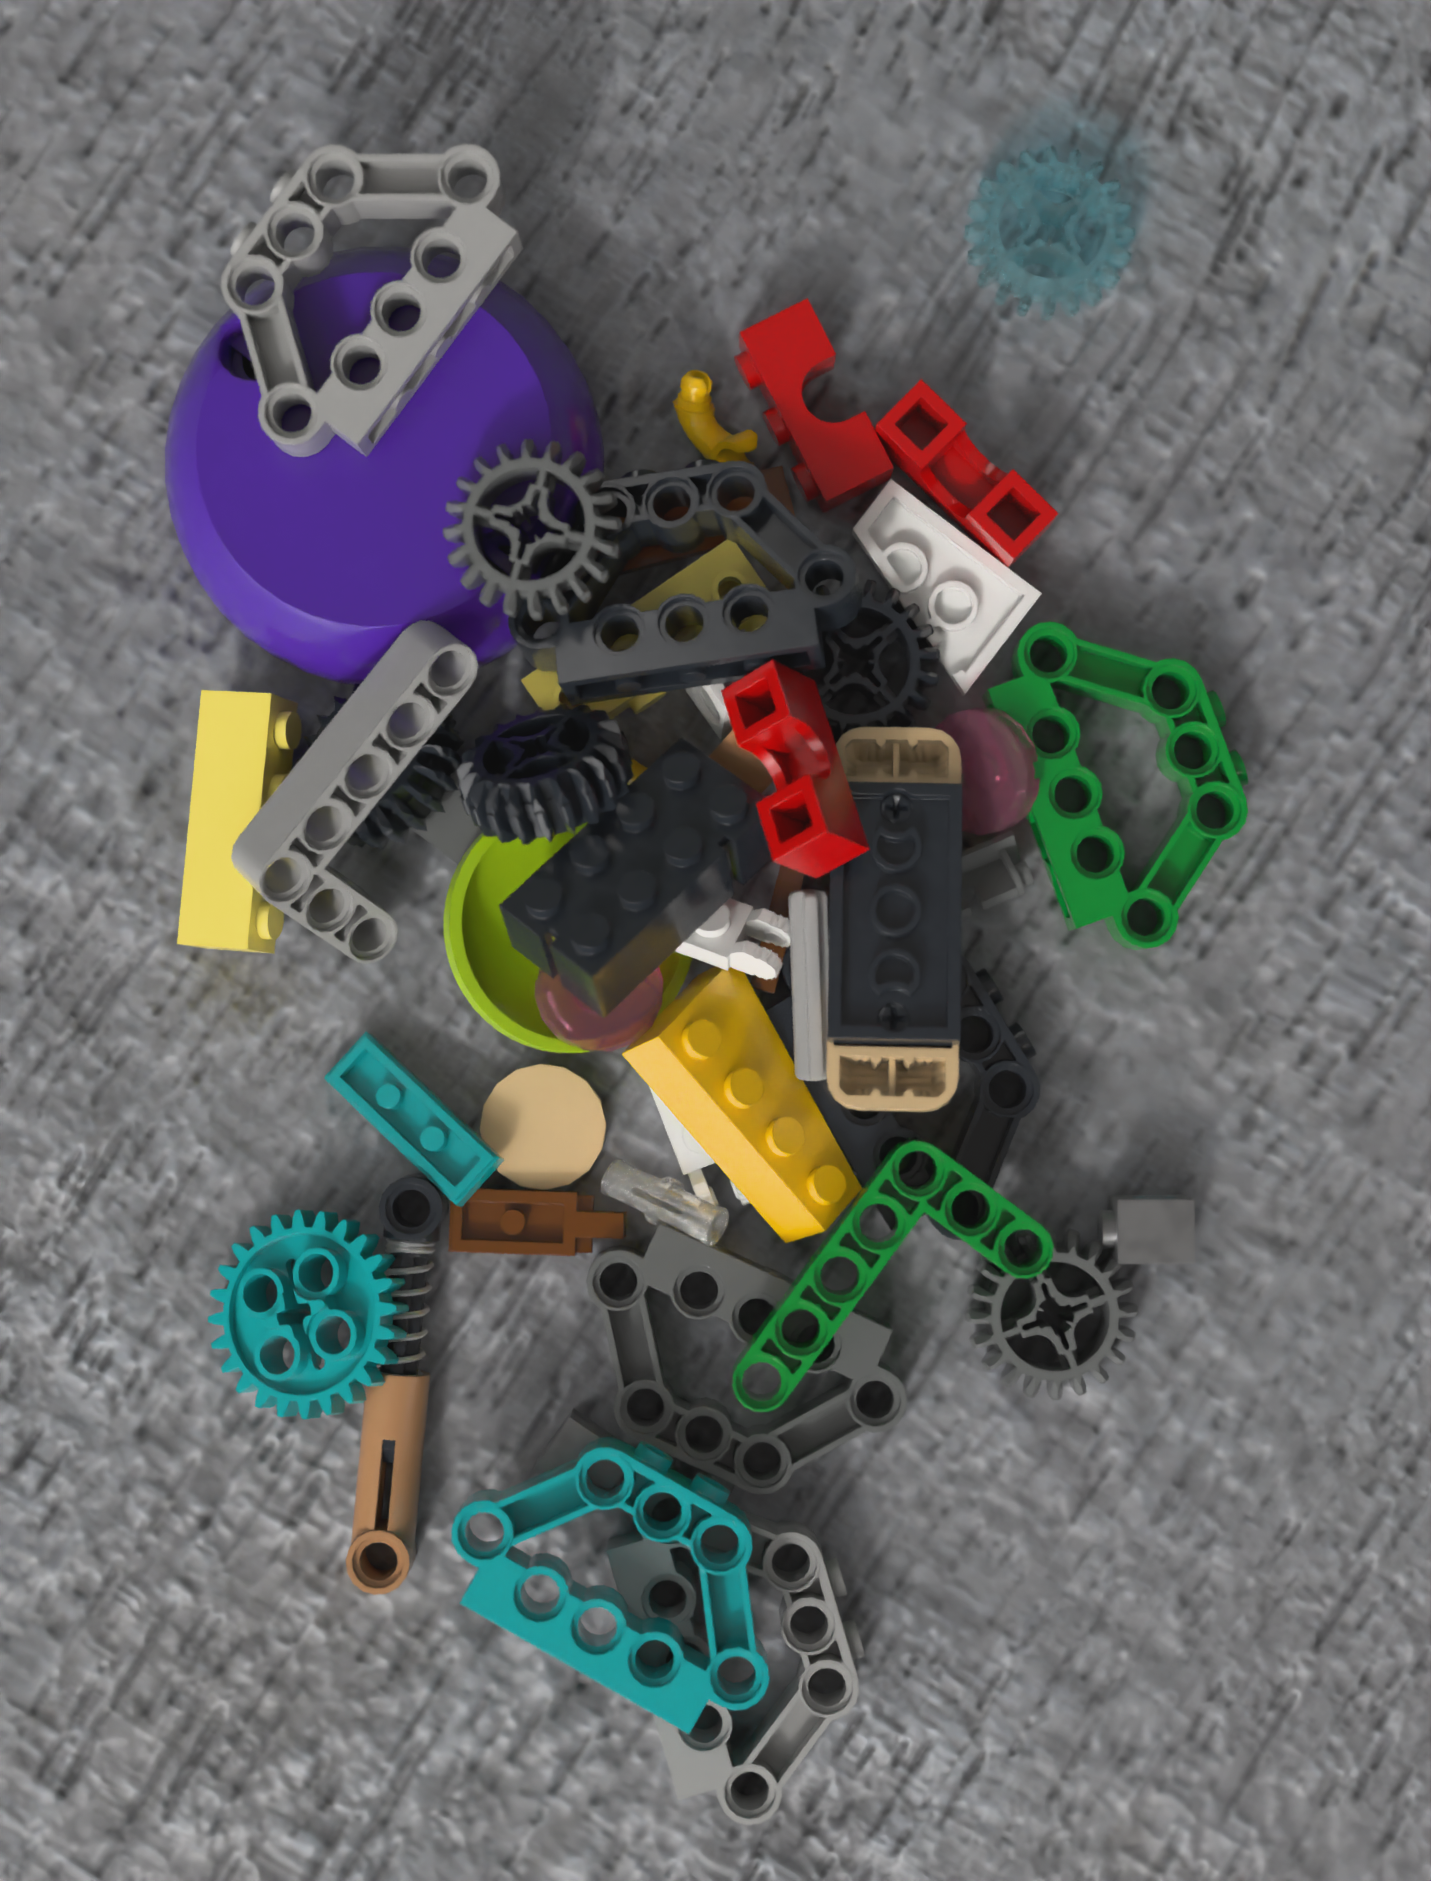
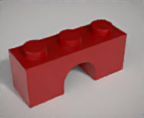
(832, 458)
(984, 501)
(813, 813)

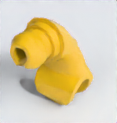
(700, 425)

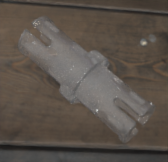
(697, 1216)

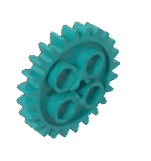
(356, 1294)

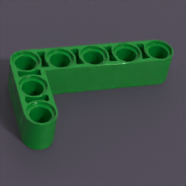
(872, 1254)

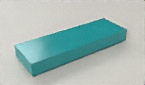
(414, 1119)

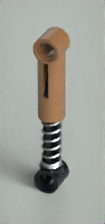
(398, 1409)

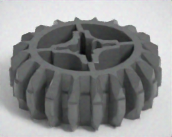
(537, 502)
(1023, 1322)

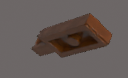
(531, 1223)

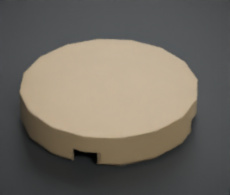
(544, 1126)

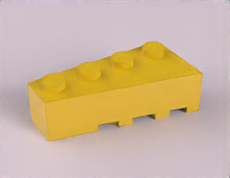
(739, 1097)

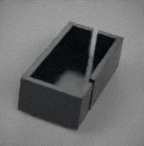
(639, 878)

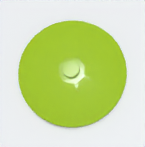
(479, 950)

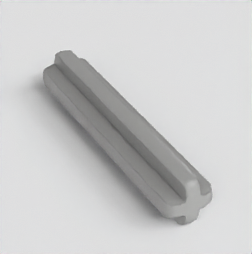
(809, 981)

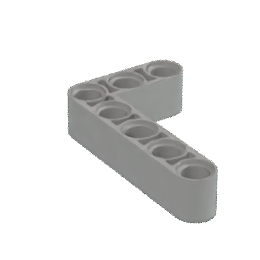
(346, 792)

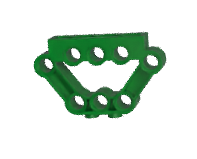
(1188, 844)

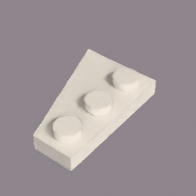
(954, 581)

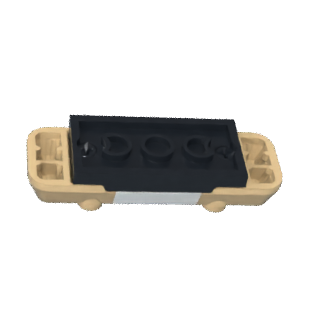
(897, 925)

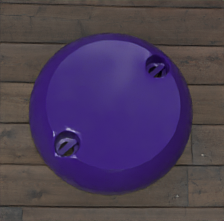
(347, 548)

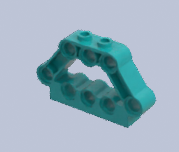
(690, 1679)

